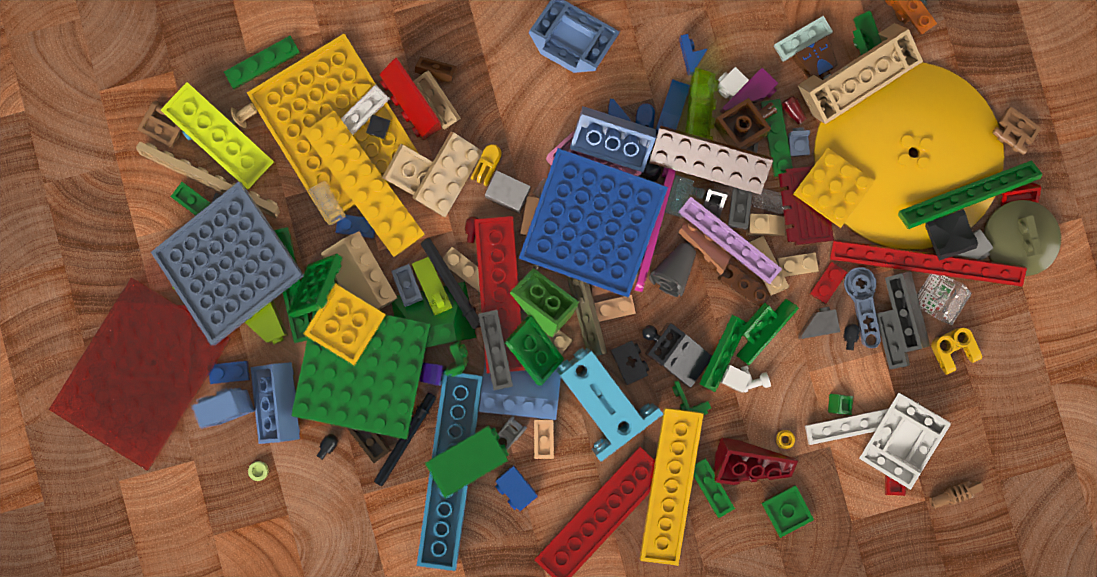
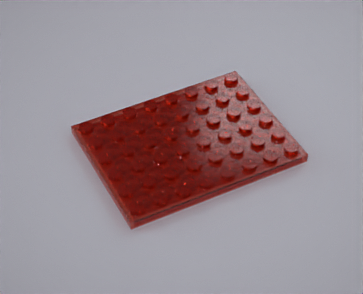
(138, 375)

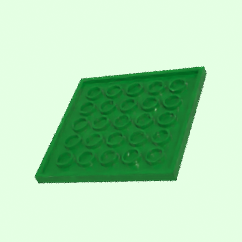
(376, 391)

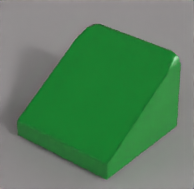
(840, 404)

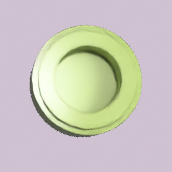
(258, 471)

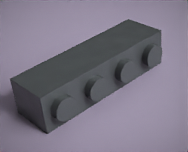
(907, 311)

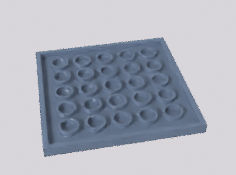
(227, 263)

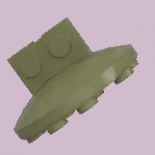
(1023, 236)

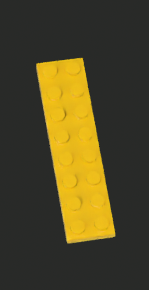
(364, 183)
(671, 486)

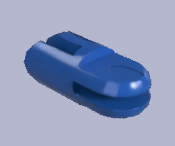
(645, 115)

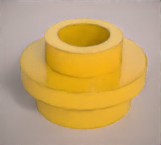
(791, 439)

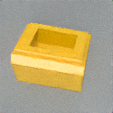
(362, 89)

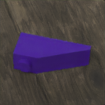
(432, 373)

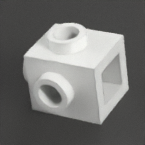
(731, 83)

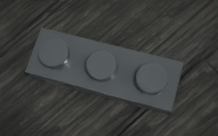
(891, 340)

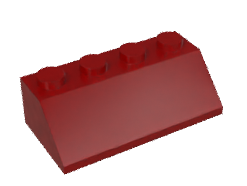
(410, 99)

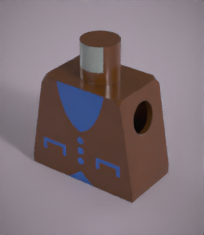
(816, 59)

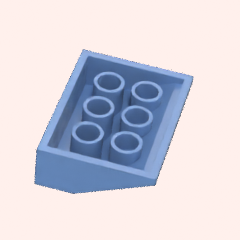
(523, 398)

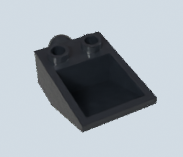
(678, 355)

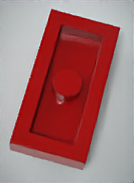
(828, 283)

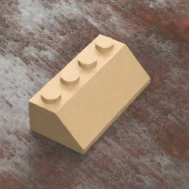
(361, 272)

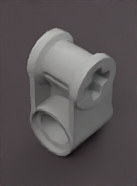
(509, 433)

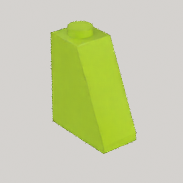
(268, 324)

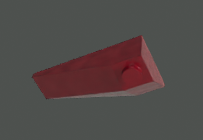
(742, 461)

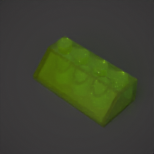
(701, 103)

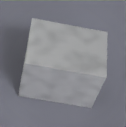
(507, 192)

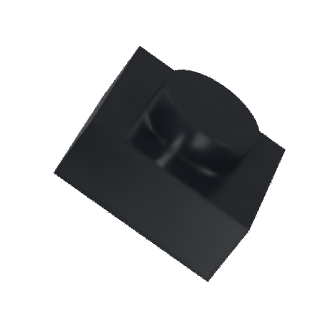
(378, 127)

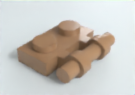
(1020, 127)

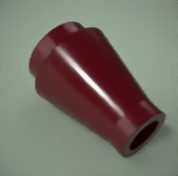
(793, 109)

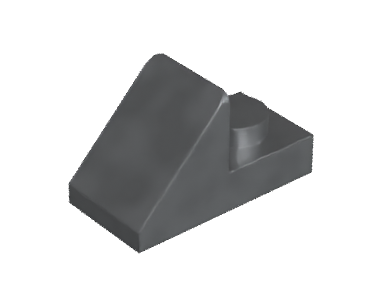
(714, 201)

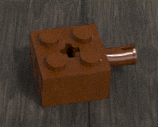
(746, 116)

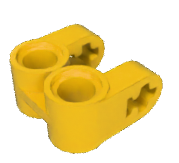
(969, 345)

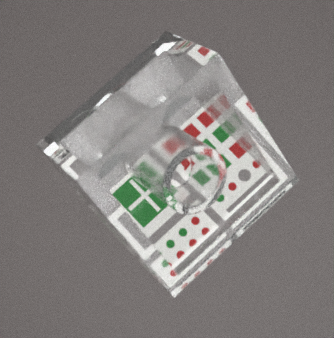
(943, 297)

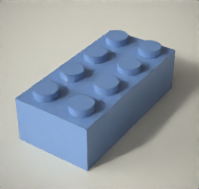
(223, 407)

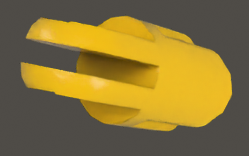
(487, 164)

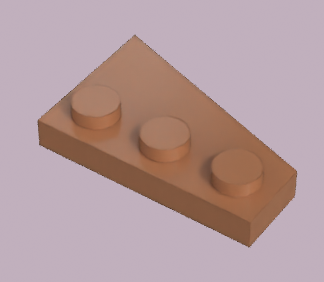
(712, 251)

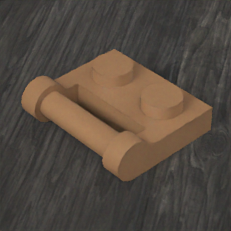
(158, 129)

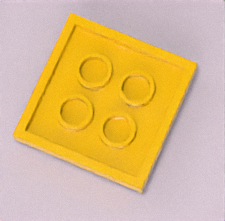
(834, 187)
(345, 324)

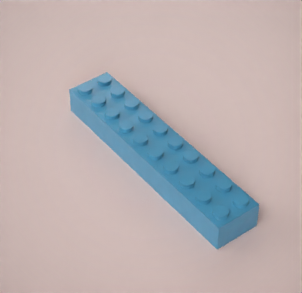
(445, 516)

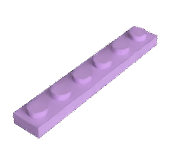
(730, 240)

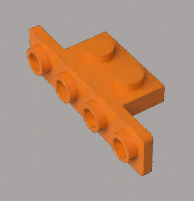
(913, 11)

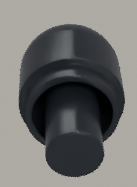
(851, 335)
(327, 445)

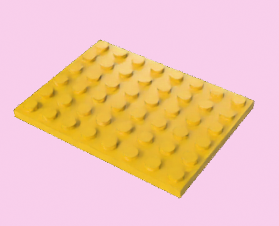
(308, 93)

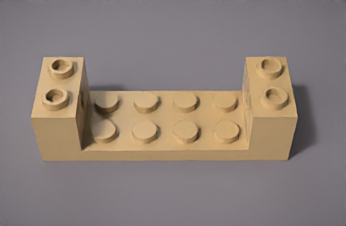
(862, 76)

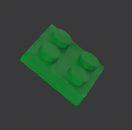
(787, 511)

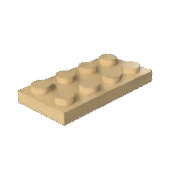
(447, 174)

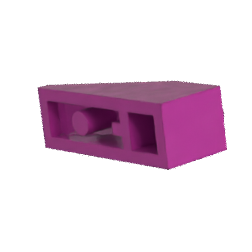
(755, 89)

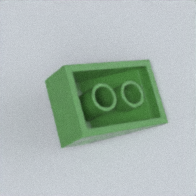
(544, 302)

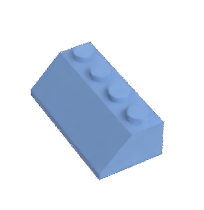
(613, 139)
(274, 403)

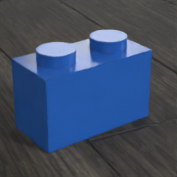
(516, 488)

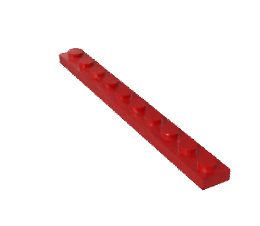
(928, 263)

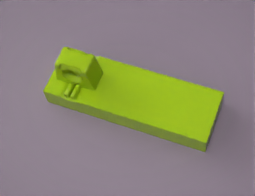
(431, 286)

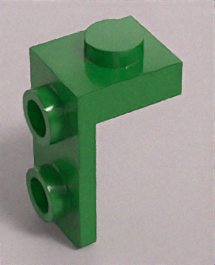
(701, 407)

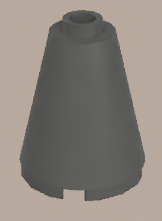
(674, 270)

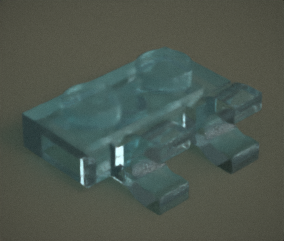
(680, 193)

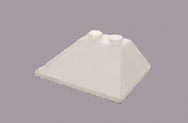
(905, 440)

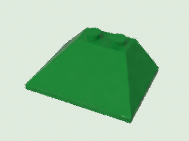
(445, 326)

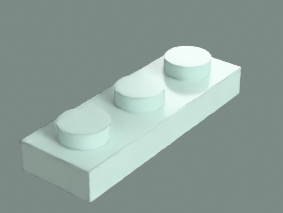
(803, 38)

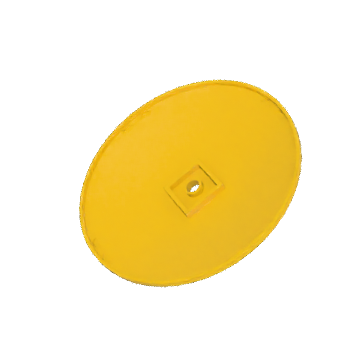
(920, 111)

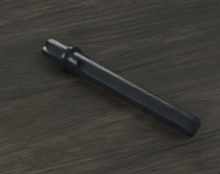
(451, 283)
(402, 444)

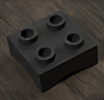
(951, 235)

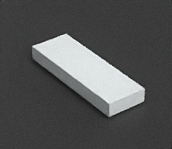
(364, 109)

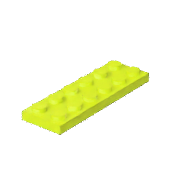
(217, 135)

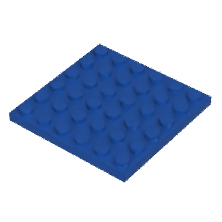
(593, 222)

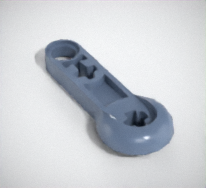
(863, 302)

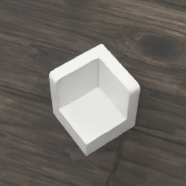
(735, 378)

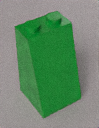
(467, 461)

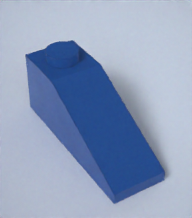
(673, 105)

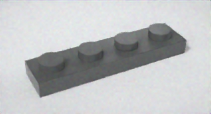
(495, 350)

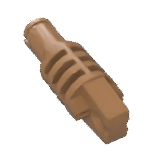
(956, 494)

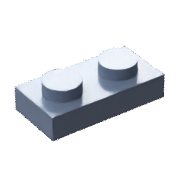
(407, 285)

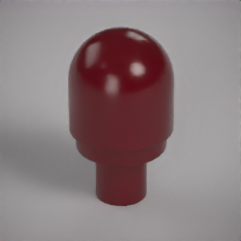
(470, 229)

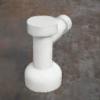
(763, 380)

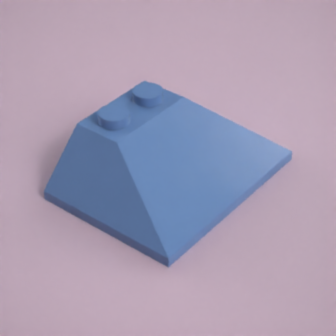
(572, 36)

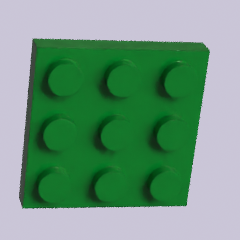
(315, 286)

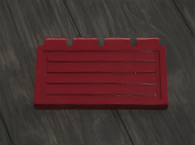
(806, 222)

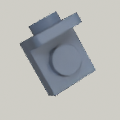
(799, 142)

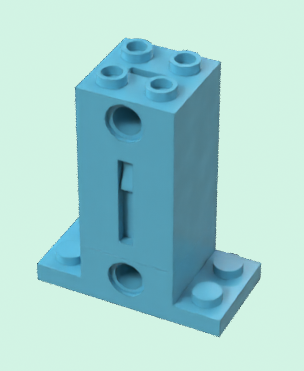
(605, 402)

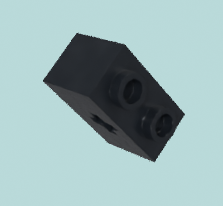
(629, 373)

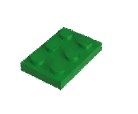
(534, 350)

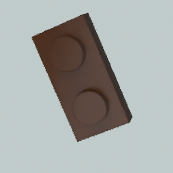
(438, 69)

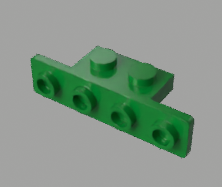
(867, 33)
(763, 328)
(460, 354)

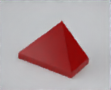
(1026, 192)

